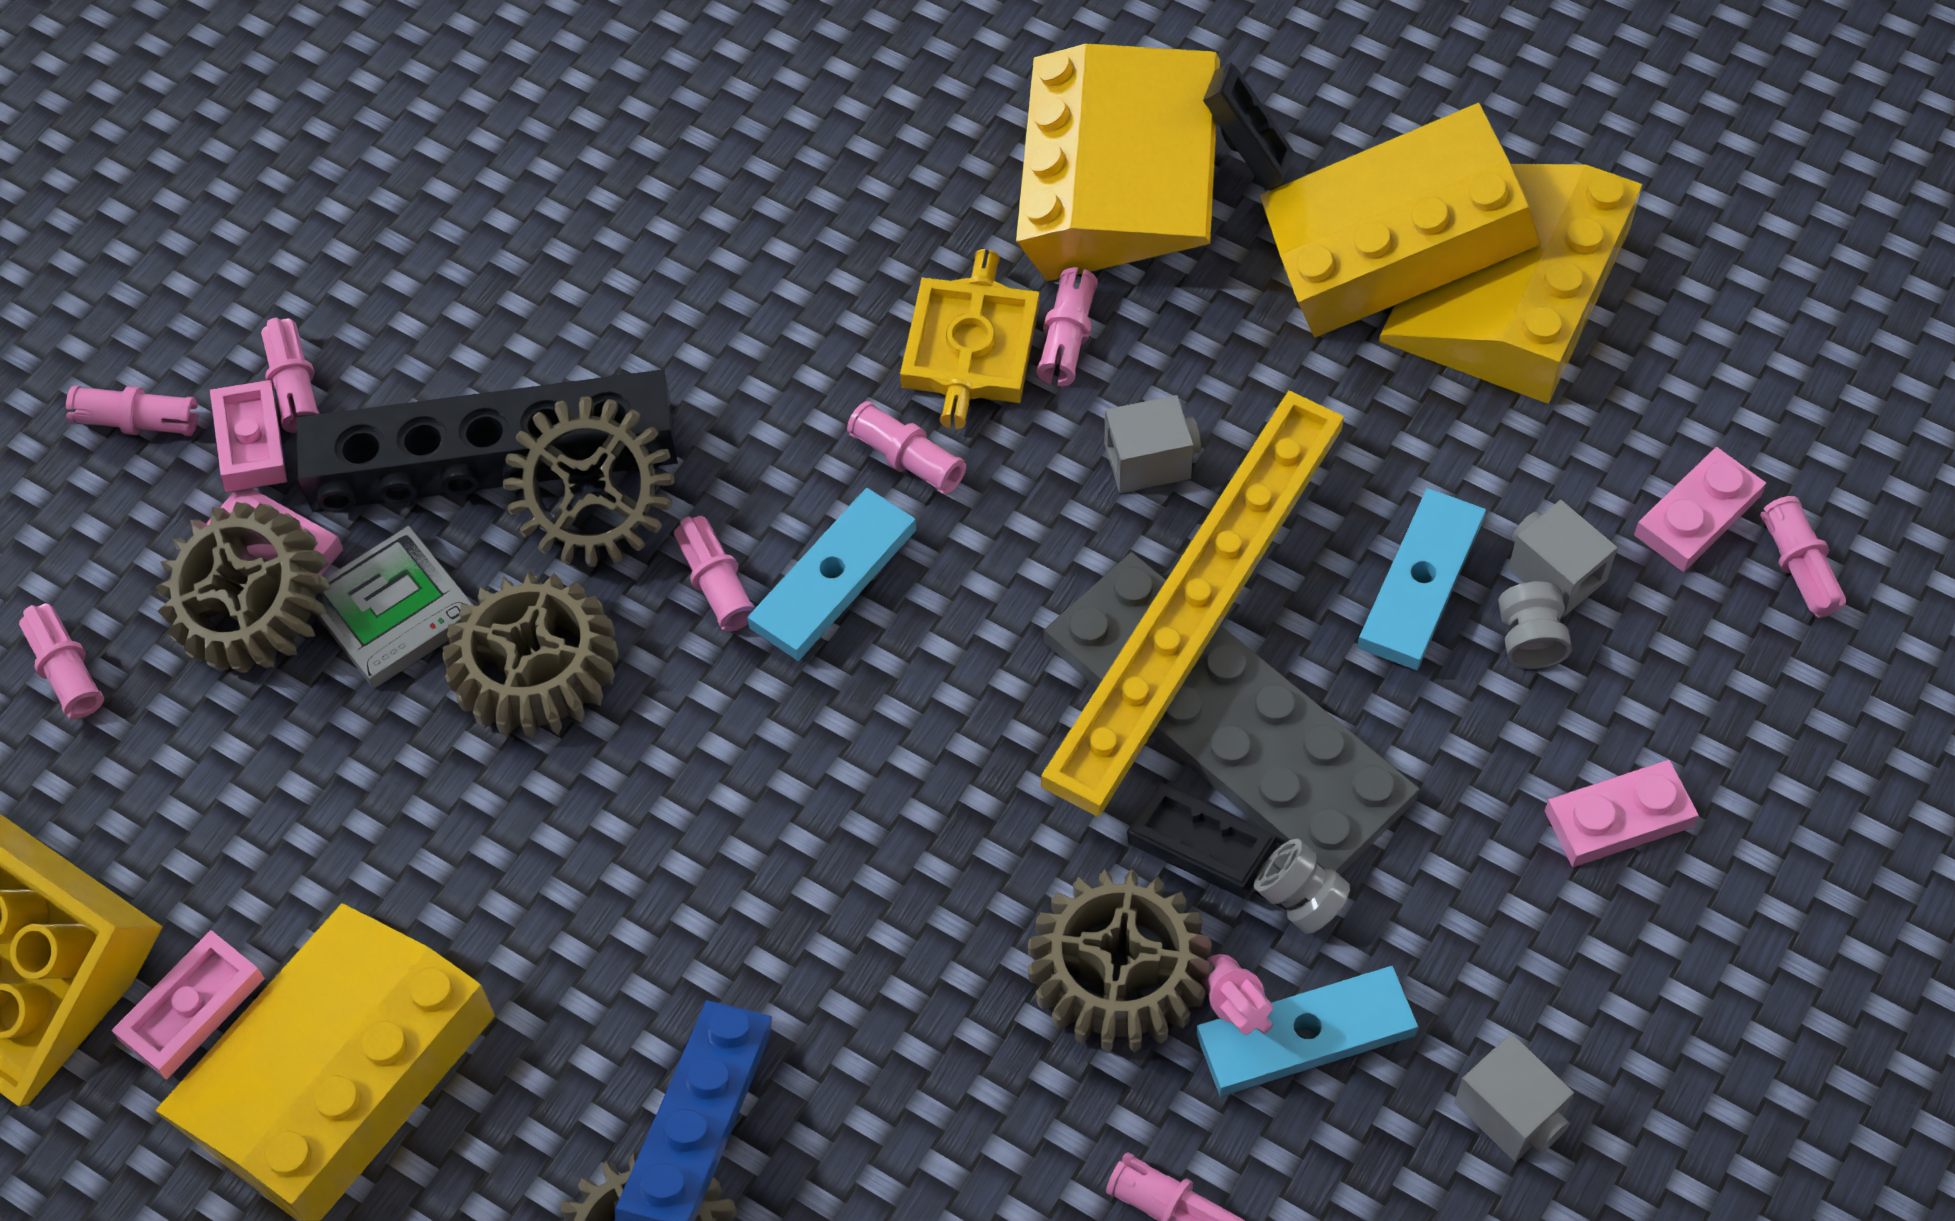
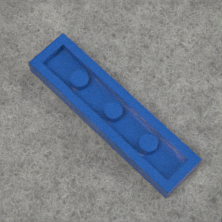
(696, 1116)

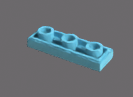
(854, 550)
(1431, 553)
(1343, 1015)

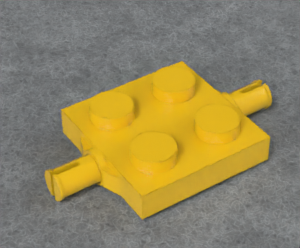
(970, 339)

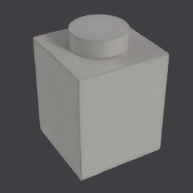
(1150, 443)
(1562, 551)
(1515, 1099)

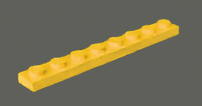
(1191, 605)

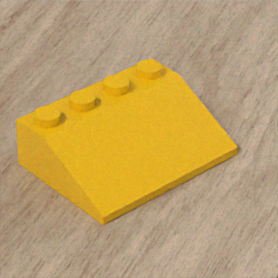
(1116, 156)
(1399, 220)
(1527, 312)
(63, 959)
(329, 1062)

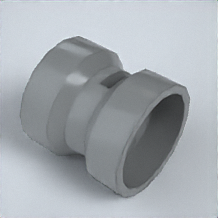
(1534, 624)
(1302, 886)

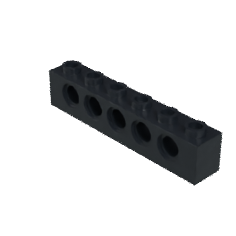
(456, 432)

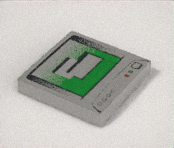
(391, 606)

